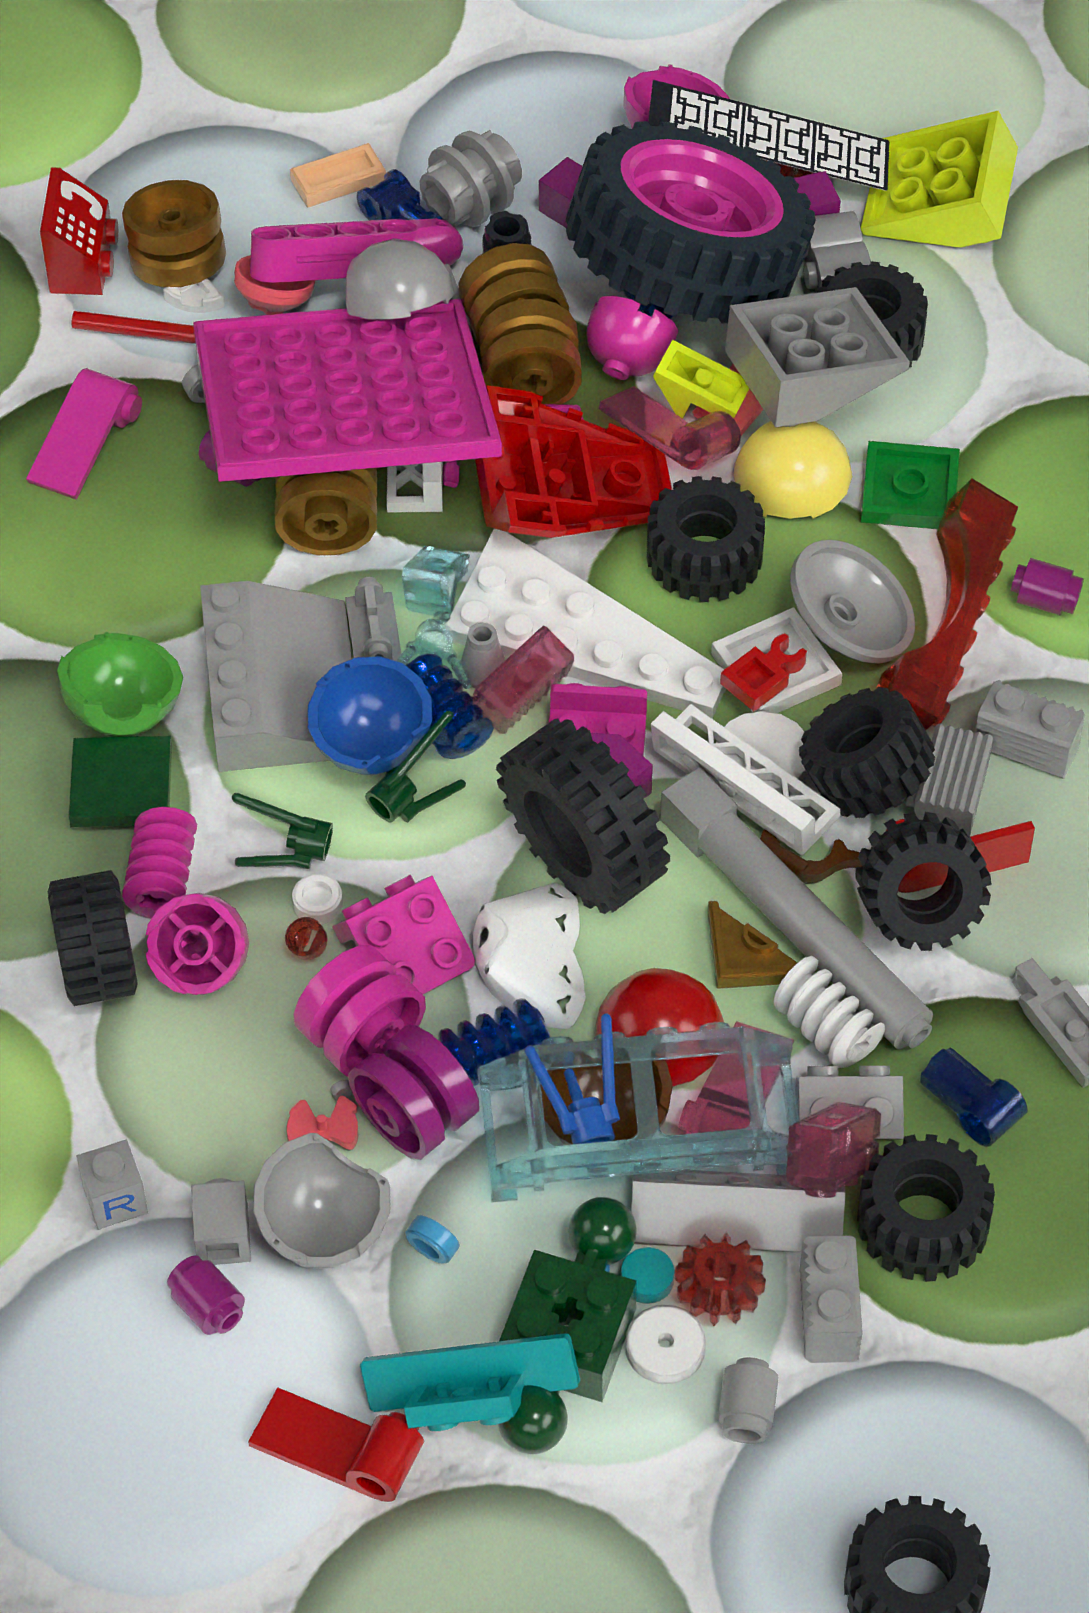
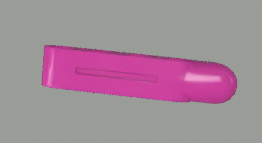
(327, 249)

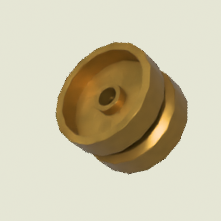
(174, 233)
(506, 276)
(532, 349)
(327, 510)

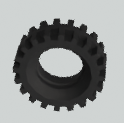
(583, 815)

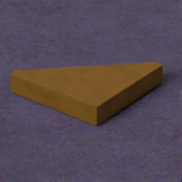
(743, 953)

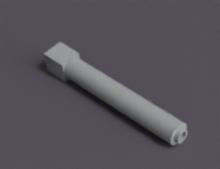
(709, 825)

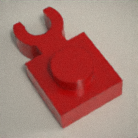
(761, 676)

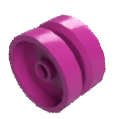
(356, 1006)

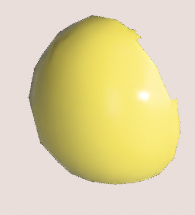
(794, 469)

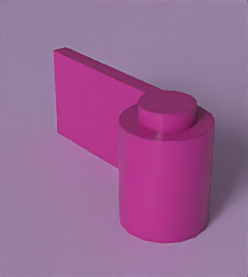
(81, 429)

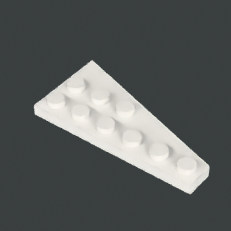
(611, 645)

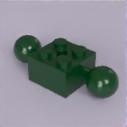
(586, 1299)

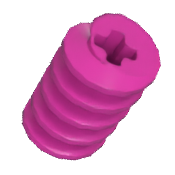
(158, 859)

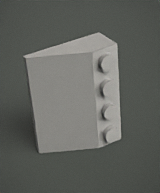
(263, 667)

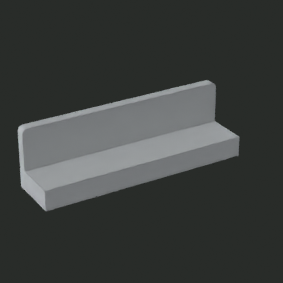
(749, 1206)

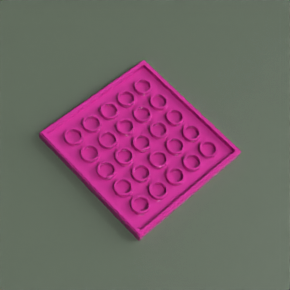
(343, 392)

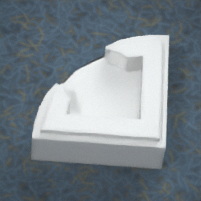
(195, 296)

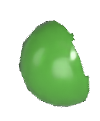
(119, 683)

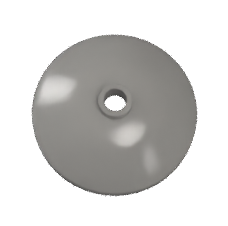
(852, 601)

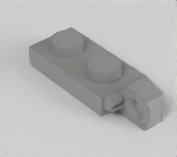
(1057, 1015)

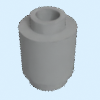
(748, 1400)

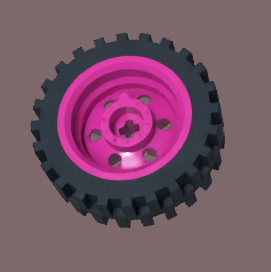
(688, 220)

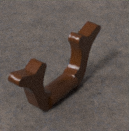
(810, 870)

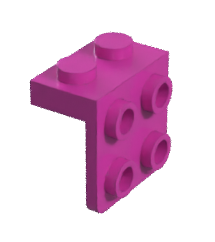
(411, 931)

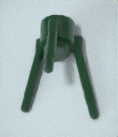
(395, 790)
(306, 835)

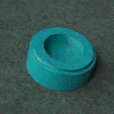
(652, 1271)

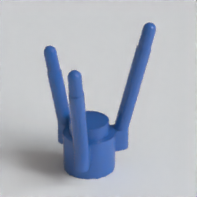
(586, 1118)

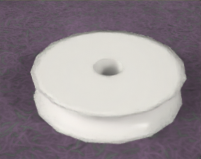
(669, 1363)

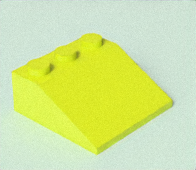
(945, 184)

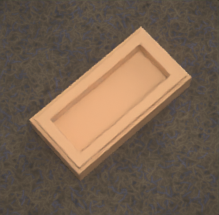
(337, 175)

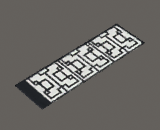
(776, 134)

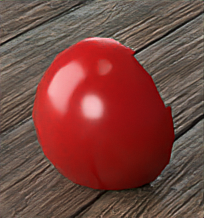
(658, 1000)

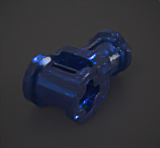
(393, 200)

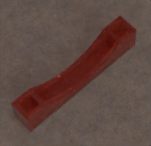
(971, 539)

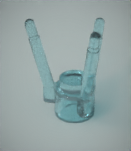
(435, 637)

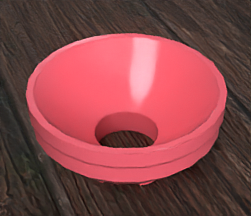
(269, 296)

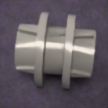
(471, 178)

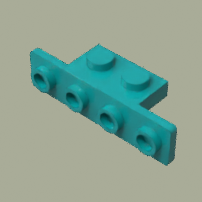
(468, 1381)

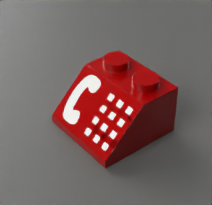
(76, 236)

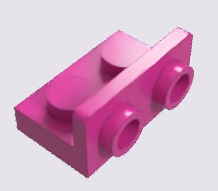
(602, 710)

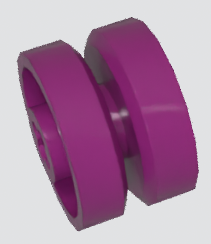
(414, 1091)

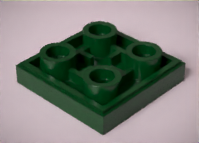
(118, 779)

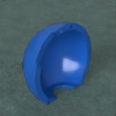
(369, 714)

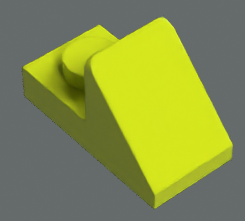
(695, 379)

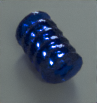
(468, 727)
(495, 1037)

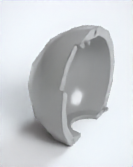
(395, 280)
(319, 1203)

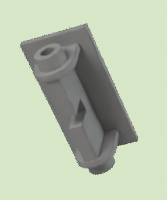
(373, 621)

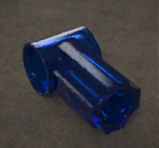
(982, 1105)

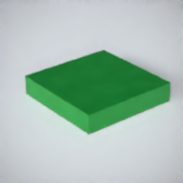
(908, 484)

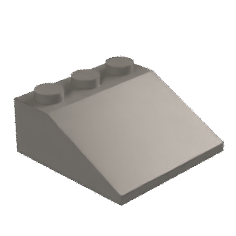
(811, 353)

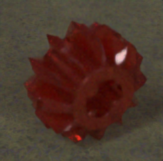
(720, 1260)

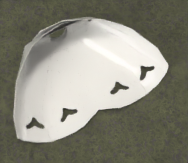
(530, 950)

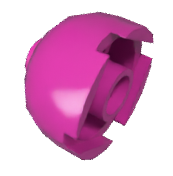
(626, 338)
(196, 943)

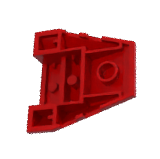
(564, 471)

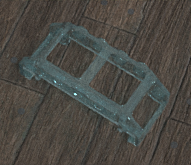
(650, 1149)

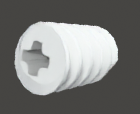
(824, 1017)

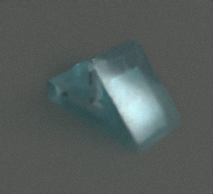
(432, 579)

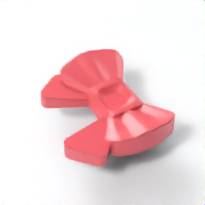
(339, 1128)

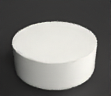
(317, 898)

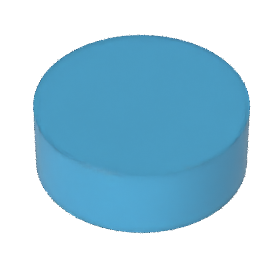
(432, 1239)

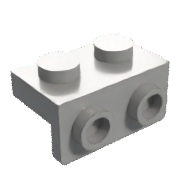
(871, 1089)

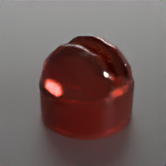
(298, 936)

